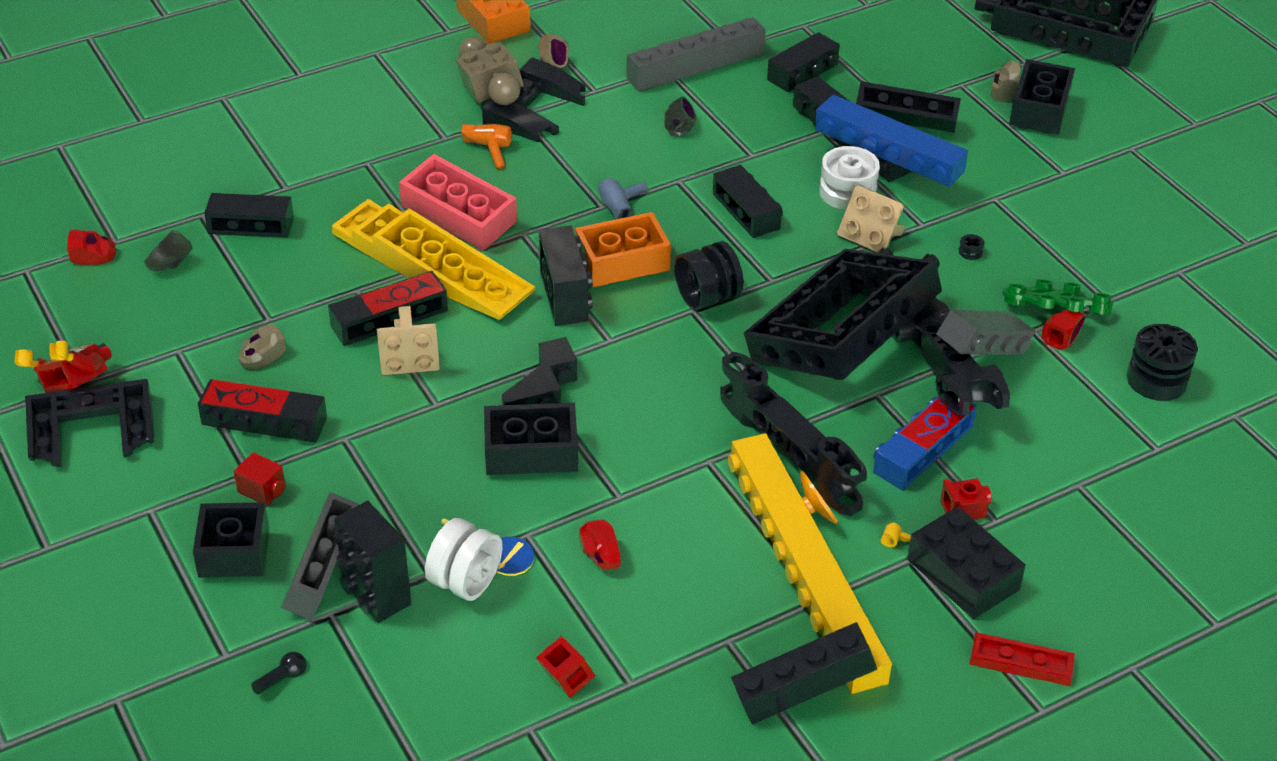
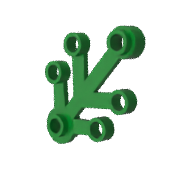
(1044, 297)

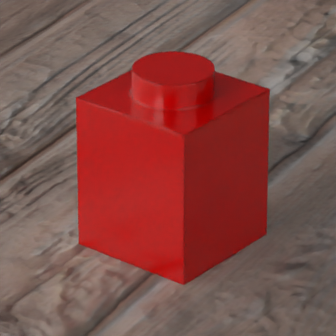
(259, 479)

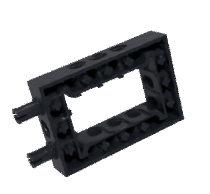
(1117, 46)
(791, 332)

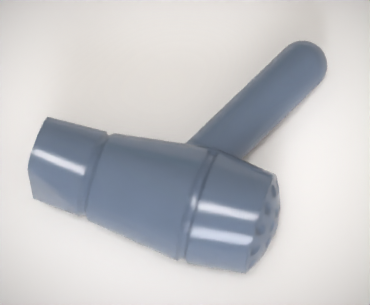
(616, 197)

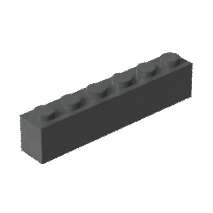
(695, 54)

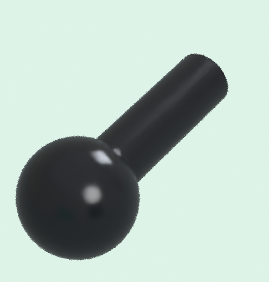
(291, 665)

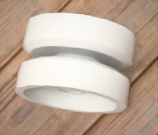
(845, 169)
(463, 559)

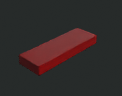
(1022, 659)

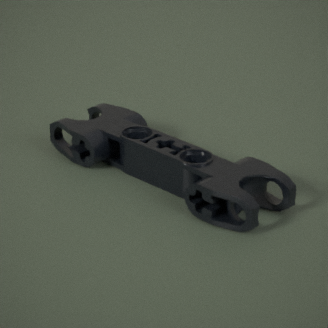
(958, 375)
(821, 457)

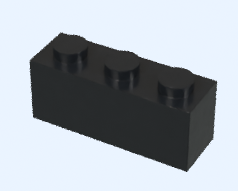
(803, 61)
(747, 201)
(249, 215)

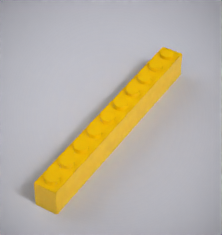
(803, 550)

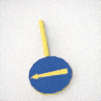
(515, 557)

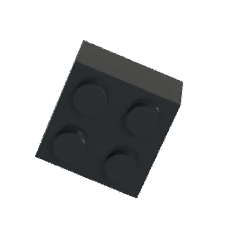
(231, 540)

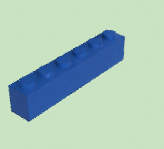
(891, 140)

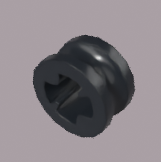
(971, 247)

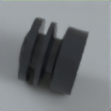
(708, 275)
(1162, 362)

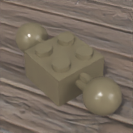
(489, 71)

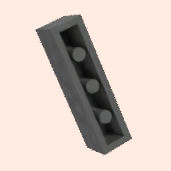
(986, 332)
(317, 561)

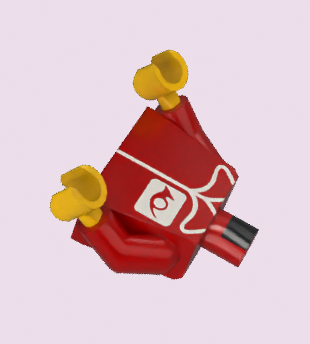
(66, 367)

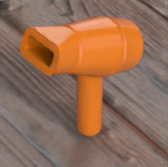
(489, 135)

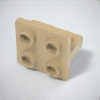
(871, 219)
(407, 346)

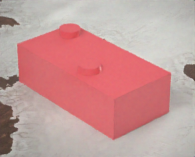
(458, 202)

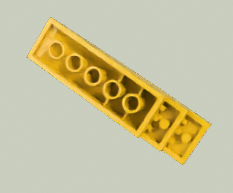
(419, 246)

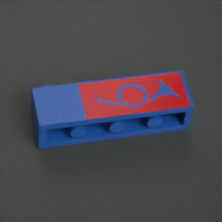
(920, 443)

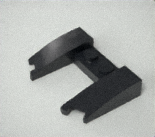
(537, 78)
(49, 409)

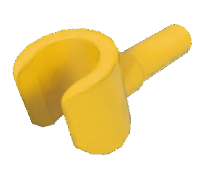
(892, 534)

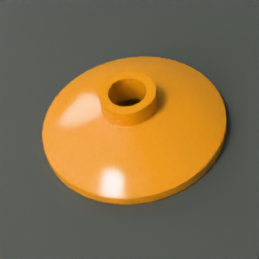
(814, 501)

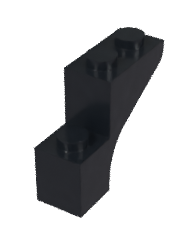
(541, 386)

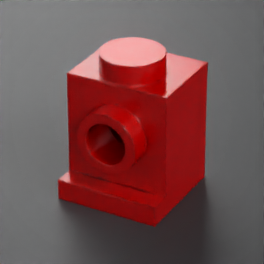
(967, 495)
(565, 666)

